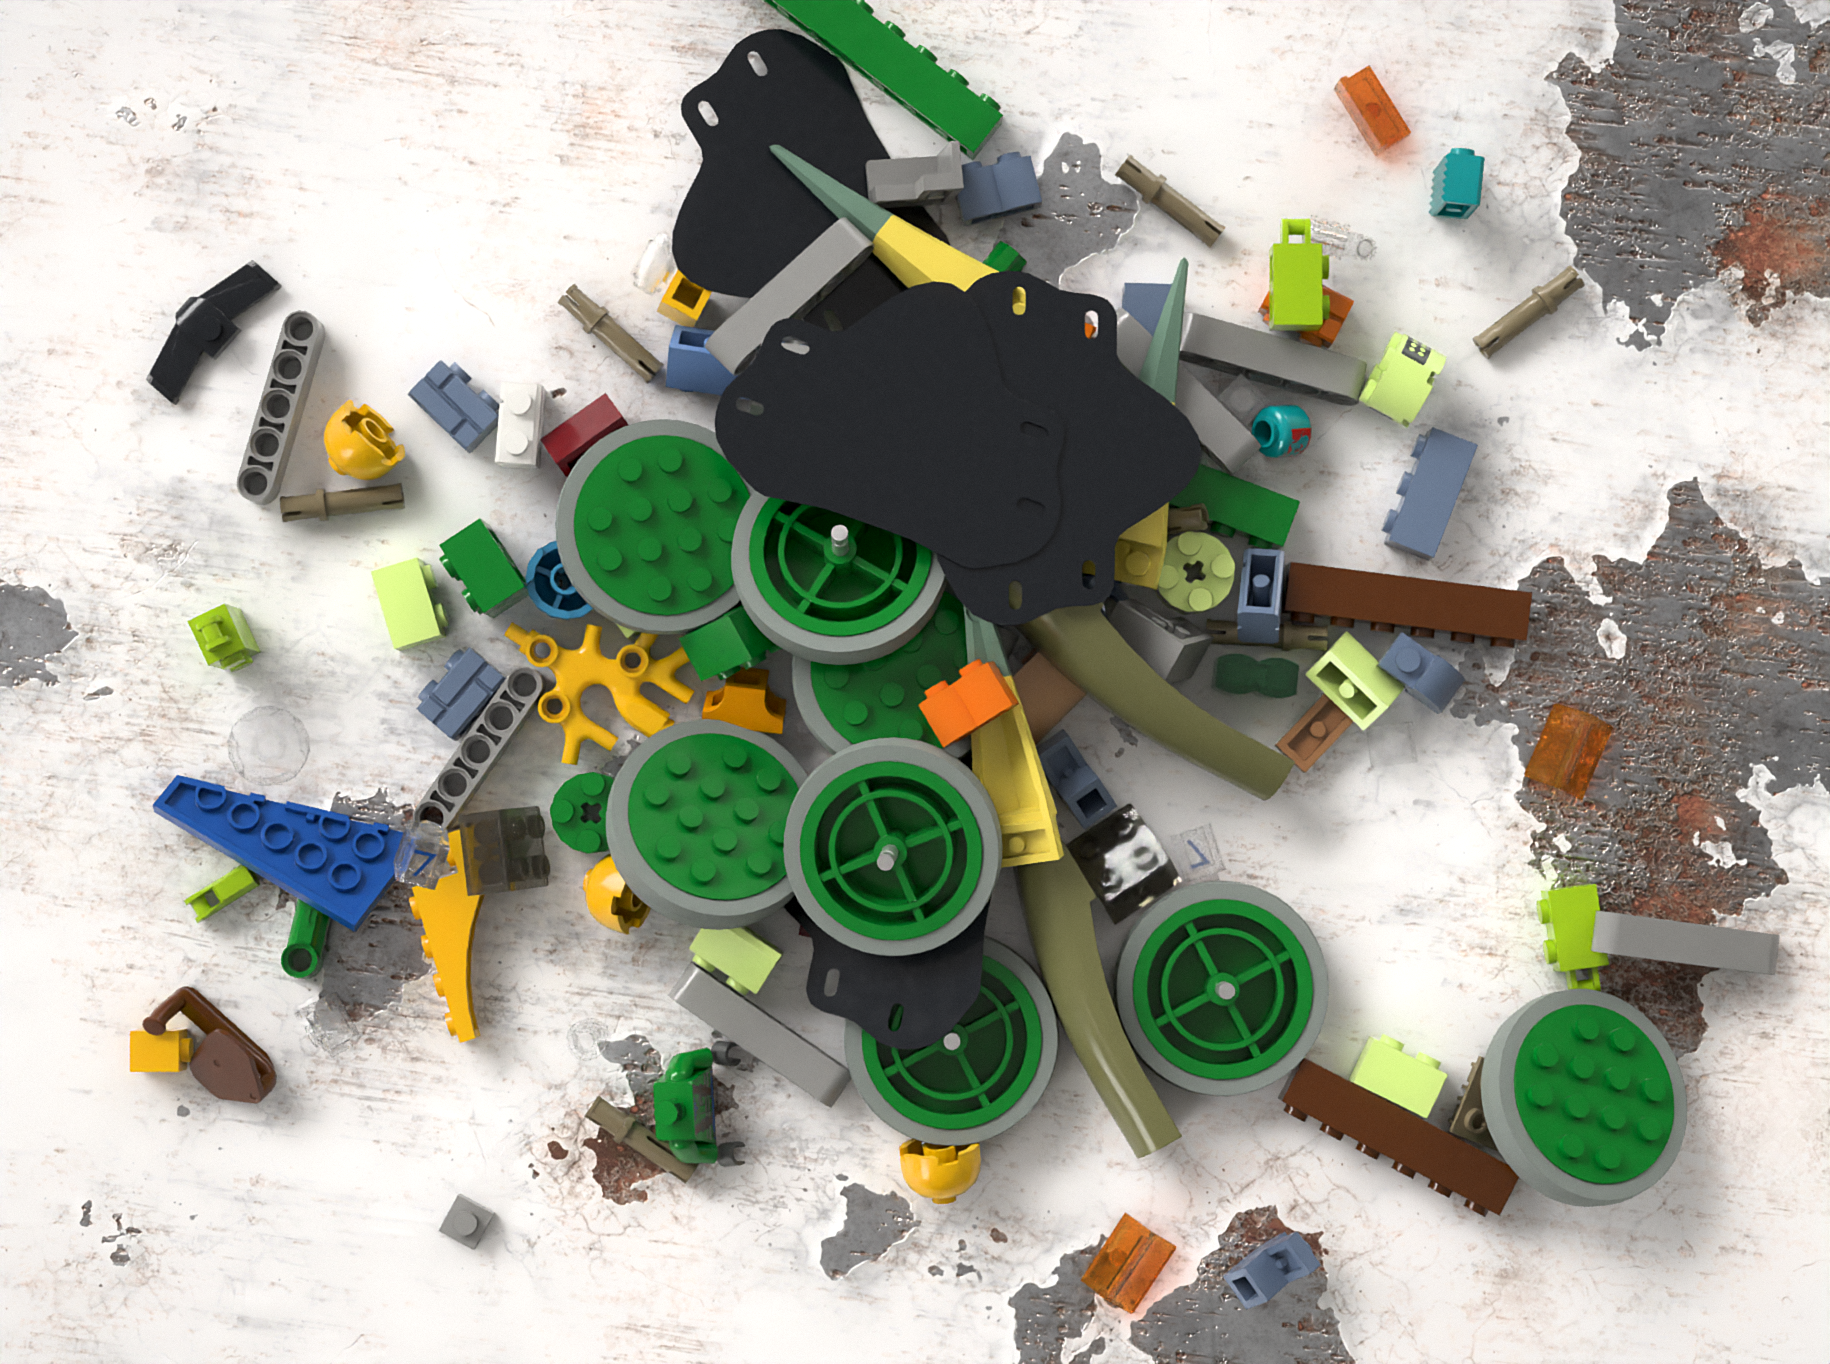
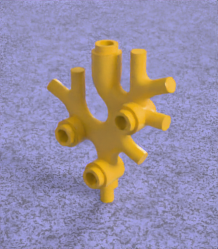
(587, 666)

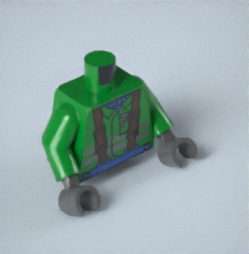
(687, 1108)

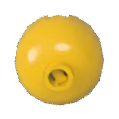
(360, 443)
(611, 899)
(939, 1170)

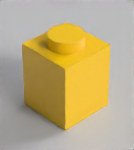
(683, 301)
(160, 1053)

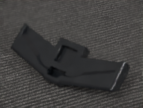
(206, 326)

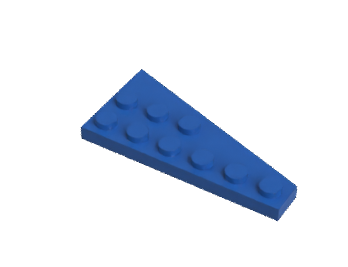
(305, 850)

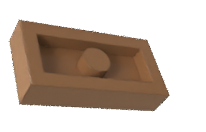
(1314, 733)

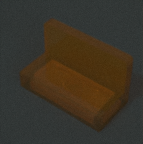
(1372, 110)
(1568, 750)
(1128, 1264)

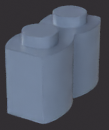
(998, 189)

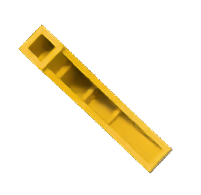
(450, 929)

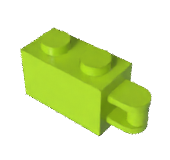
(1296, 280)
(224, 638)
(1570, 926)

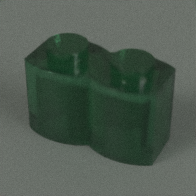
(1266, 679)

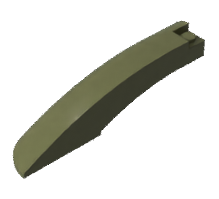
(1112, 674)
(1064, 943)

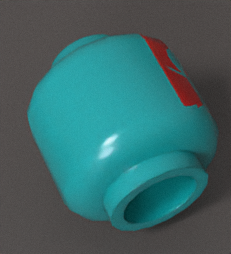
(1282, 430)

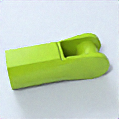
(226, 888)

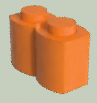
(967, 703)

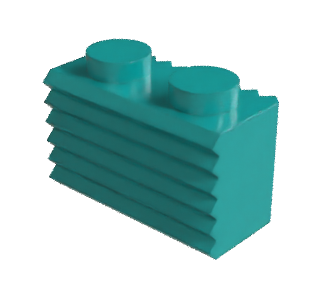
(1457, 184)

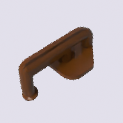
(227, 1058)

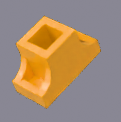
(747, 702)

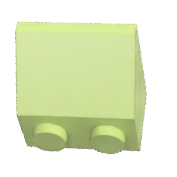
(739, 954)

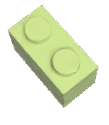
(410, 603)
(1354, 681)
(1399, 1076)

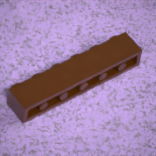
(1406, 603)
(1398, 1135)

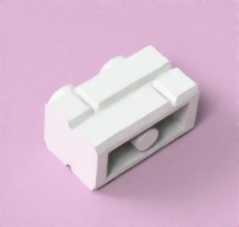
(520, 425)

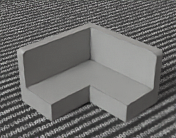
(916, 179)
(1168, 646)

